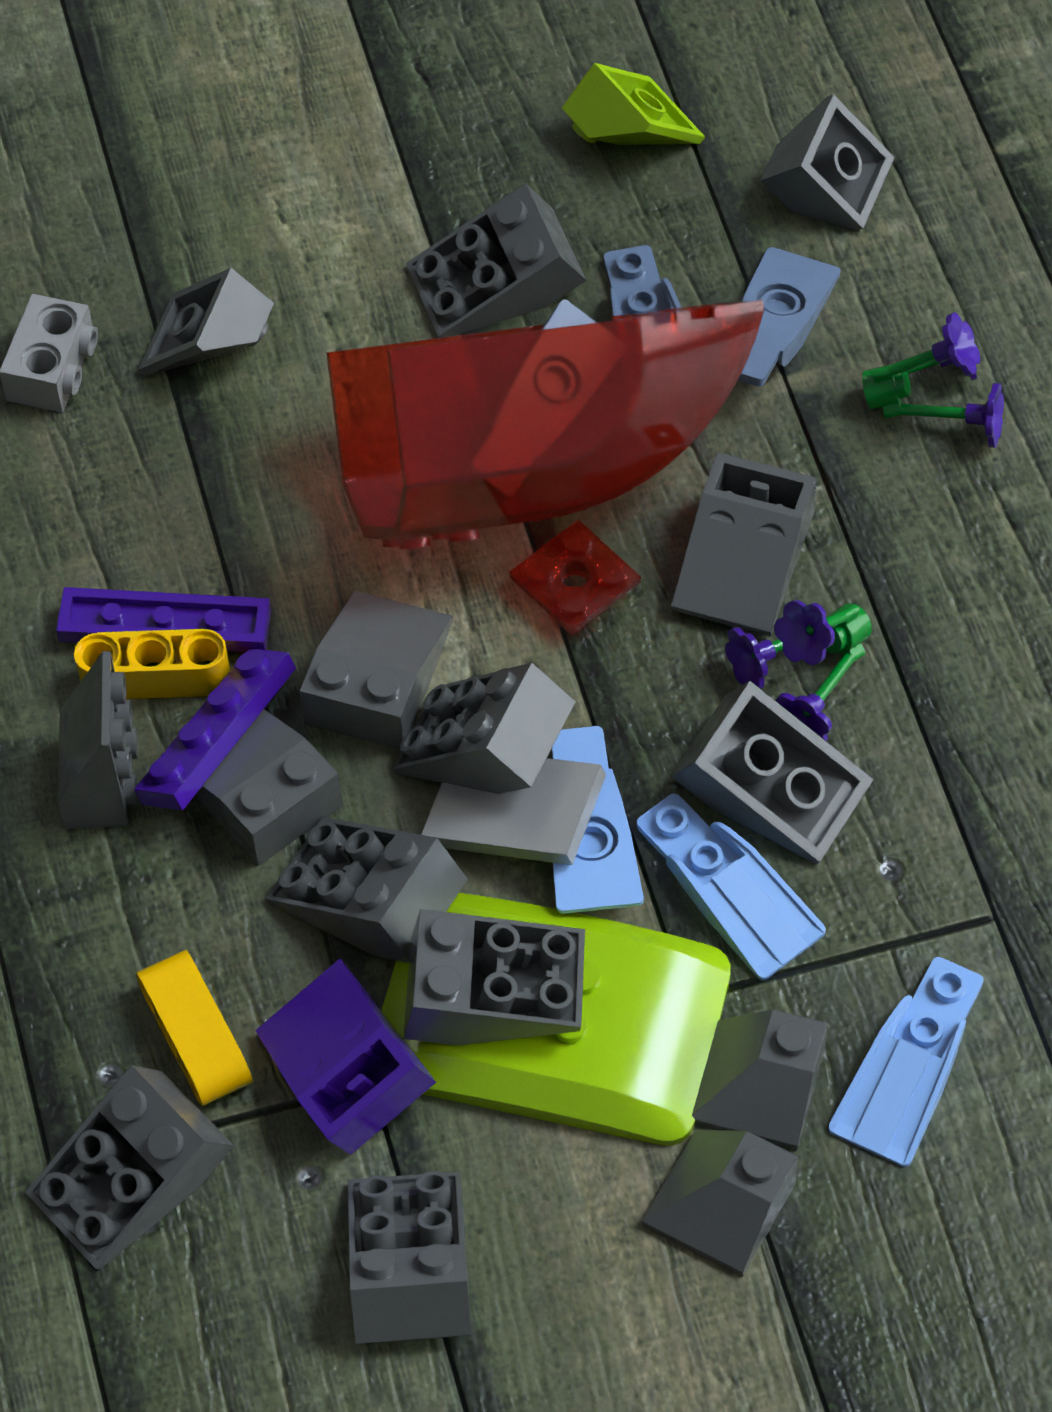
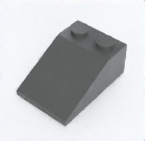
(374, 669)
(772, 774)
(270, 788)

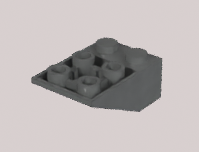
(496, 266)
(745, 543)
(487, 730)
(97, 750)
(367, 884)
(491, 979)
(128, 1165)
(408, 1257)

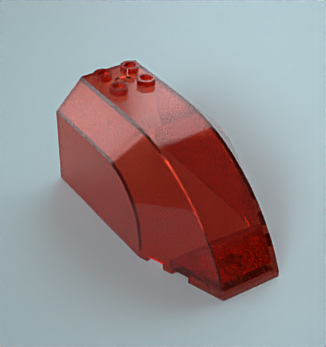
(527, 417)

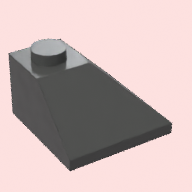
(829, 167)
(207, 322)
(761, 1075)
(723, 1196)

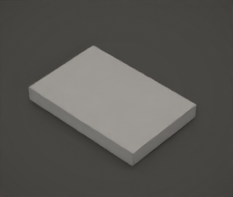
(524, 823)

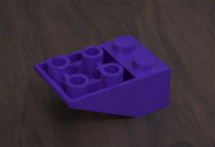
(343, 1058)

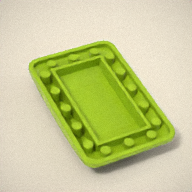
(640, 1041)

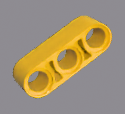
(175, 651)
(194, 1027)

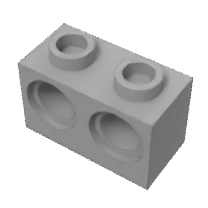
(48, 353)

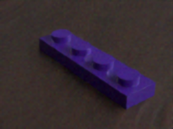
(239, 620)
(214, 729)

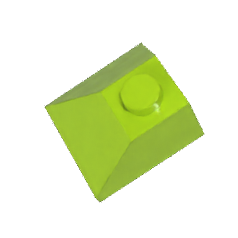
(627, 110)

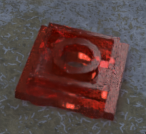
(568, 554)

